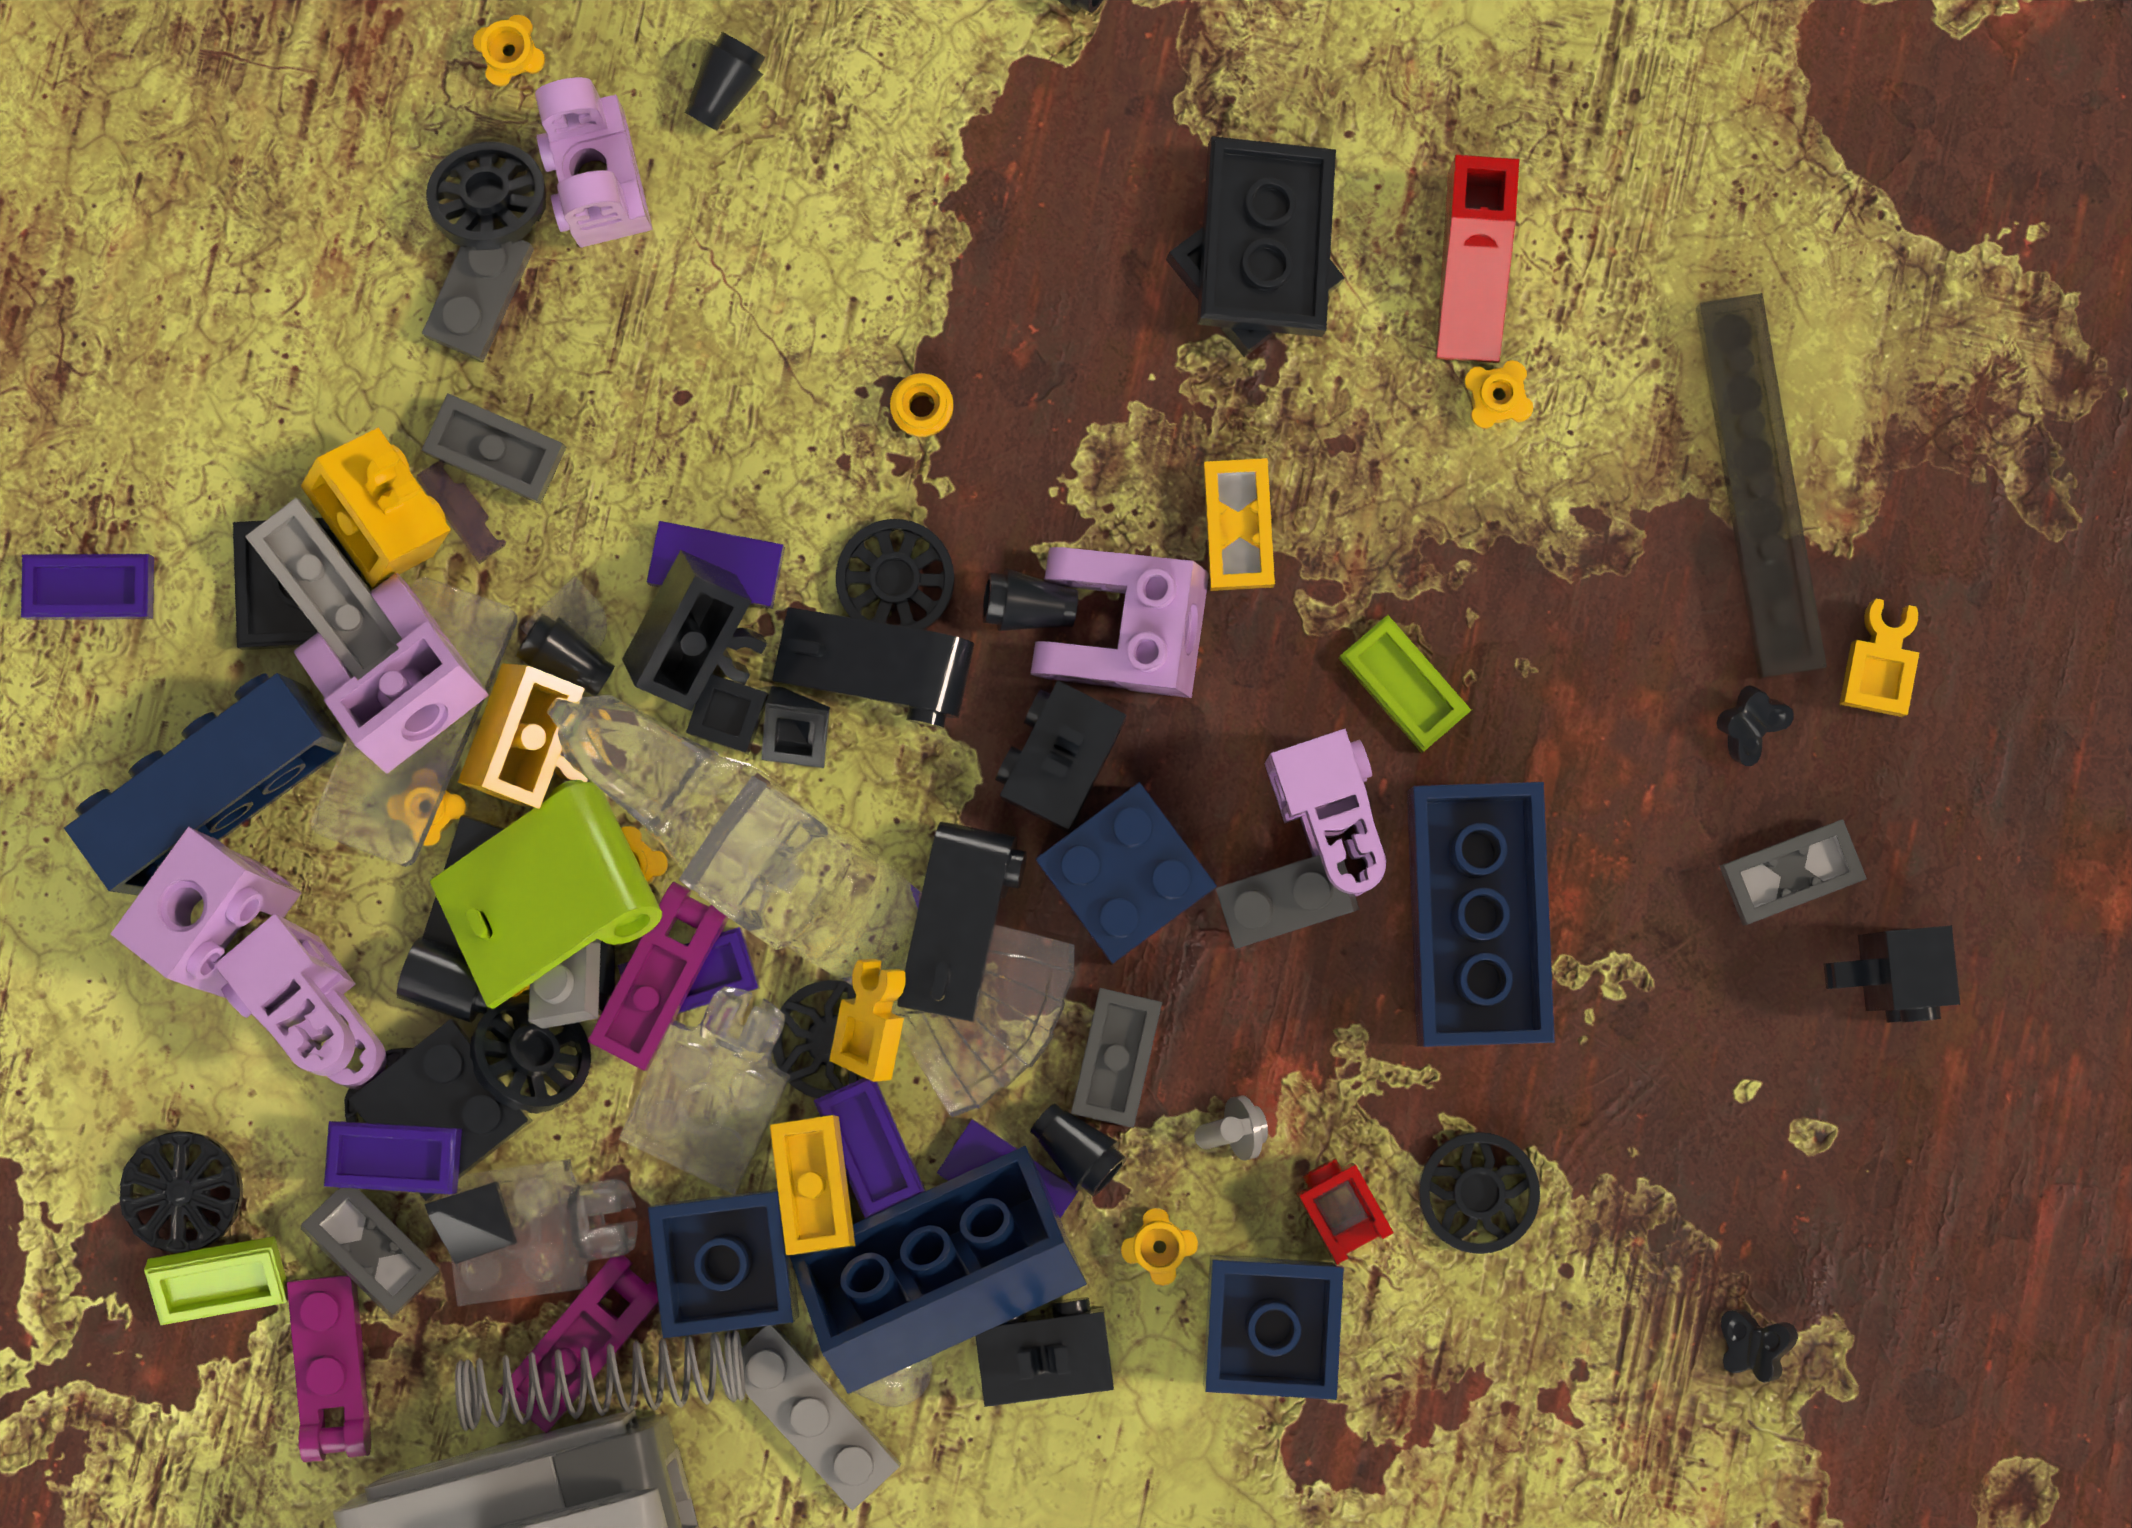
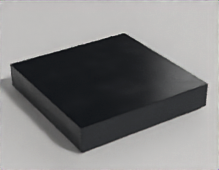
(264, 608)

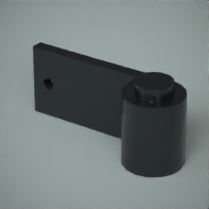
(875, 662)
(957, 918)
(435, 967)

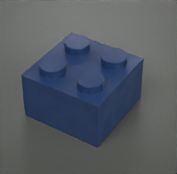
(1125, 873)
(722, 1264)
(1273, 1327)

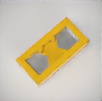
(1239, 524)

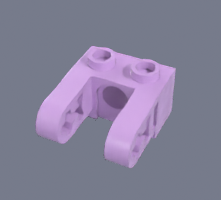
(582, 130)
(1157, 625)
(407, 694)
(1326, 790)
(232, 893)
(299, 987)

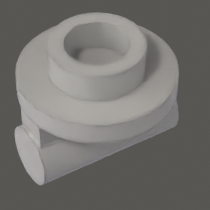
(1242, 1128)

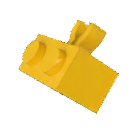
(376, 506)
(517, 739)

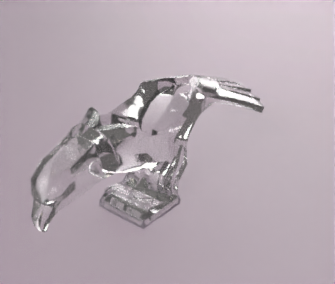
(813, 889)

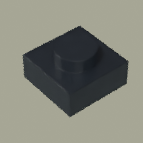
(728, 714)

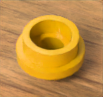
(913, 387)

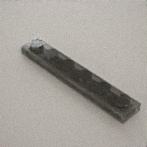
(1760, 486)

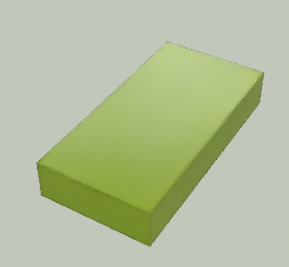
(1404, 684)
(217, 1280)

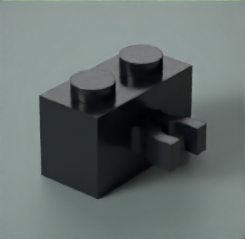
(689, 632)
(1061, 755)
(1902, 973)
(1046, 1355)

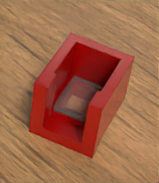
(1342, 1208)

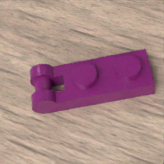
(657, 980)
(586, 1325)
(329, 1366)

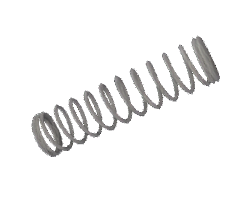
(472, 1392)

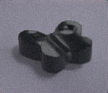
(1750, 721)
(1755, 1346)

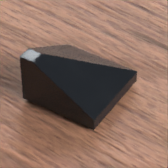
(795, 729)
(472, 1222)

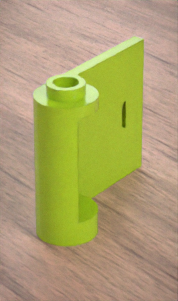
(546, 892)

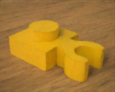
(1879, 671)
(865, 1028)

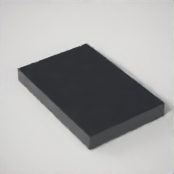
(1266, 237)

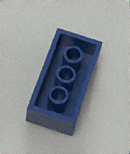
(208, 782)
(1480, 914)
(938, 1270)

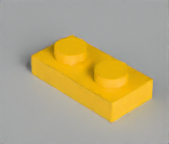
(812, 1185)

